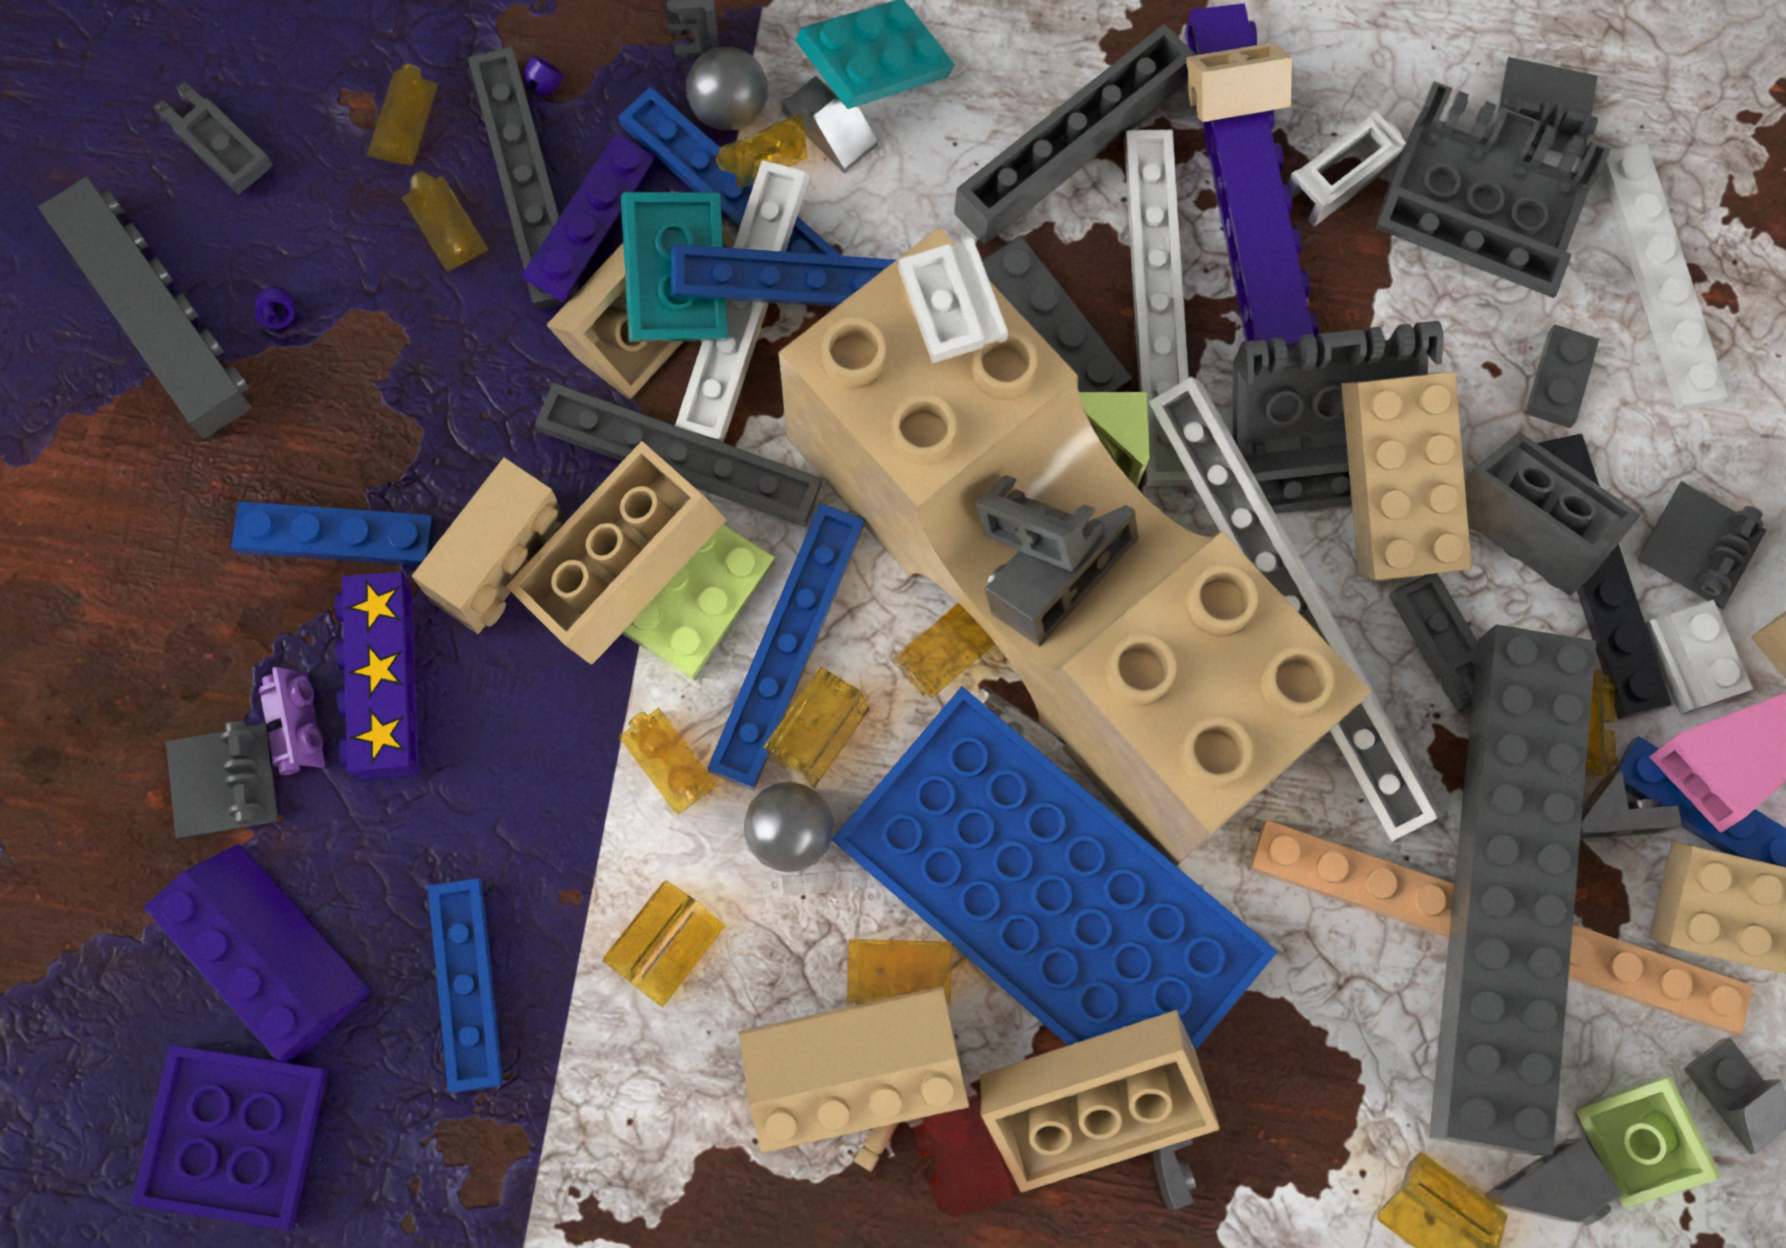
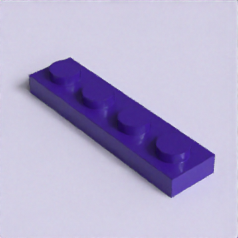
(588, 218)

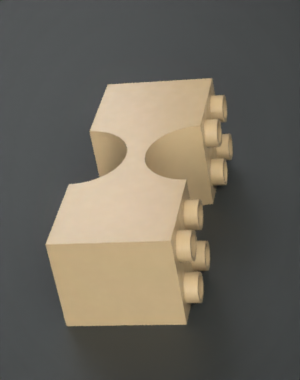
(1182, 665)

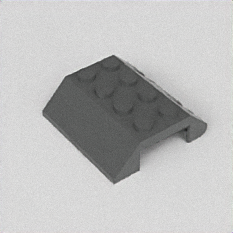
(1486, 195)
(1293, 410)

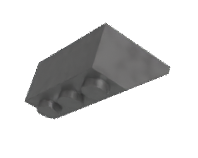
(1545, 512)

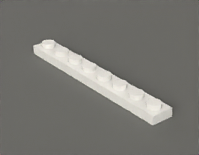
(1156, 287)

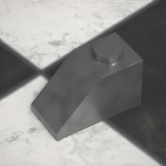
(1560, 1186)

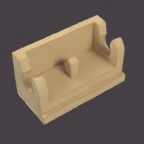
(1240, 81)

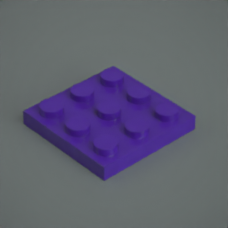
(230, 1137)

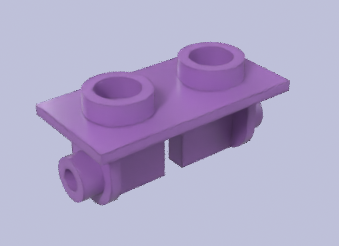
(289, 699)

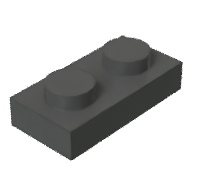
(1562, 376)

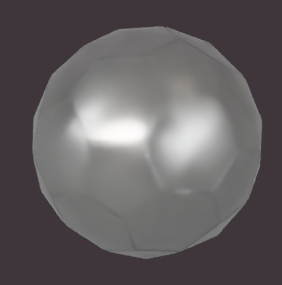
(726, 88)
(788, 826)

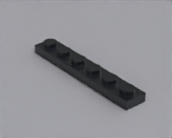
(1615, 614)

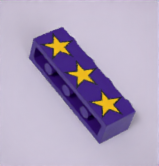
(378, 676)

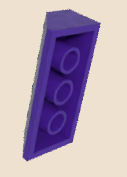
(258, 952)

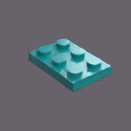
(874, 53)
(650, 228)

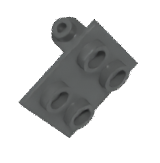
(1552, 97)
(1703, 543)
(221, 780)

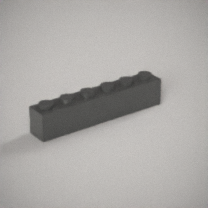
(1073, 134)
(146, 308)

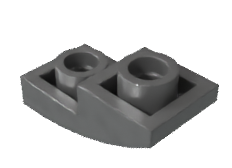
(1174, 1176)

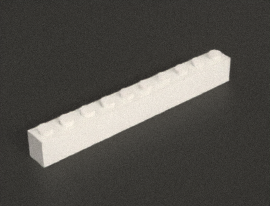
(1248, 519)

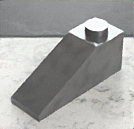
(1039, 595)

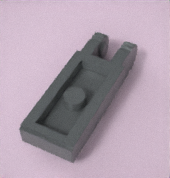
(216, 140)
(1439, 633)

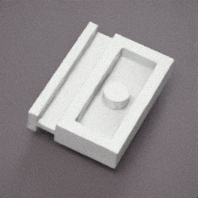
(952, 300)
(1698, 657)

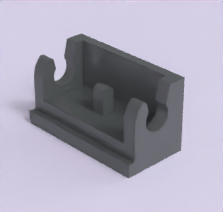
(693, 18)
(1037, 527)

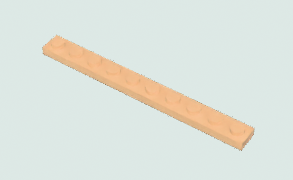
(1427, 904)

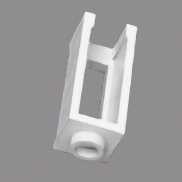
(1379, 135)

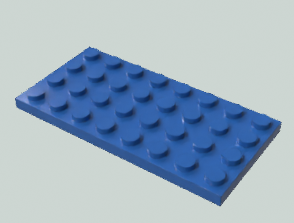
(1047, 884)

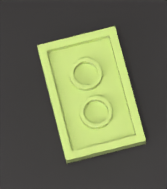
(701, 602)

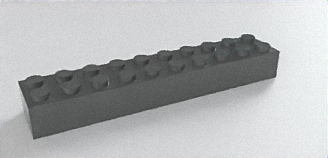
(1514, 893)

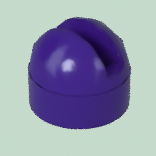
(544, 74)
(266, 309)

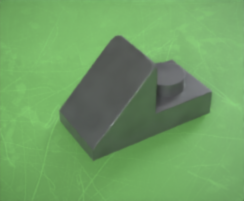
(835, 130)
(1610, 815)
(1739, 1094)

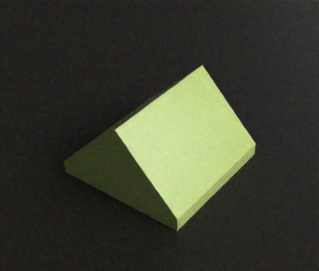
(1122, 428)
(1647, 1141)

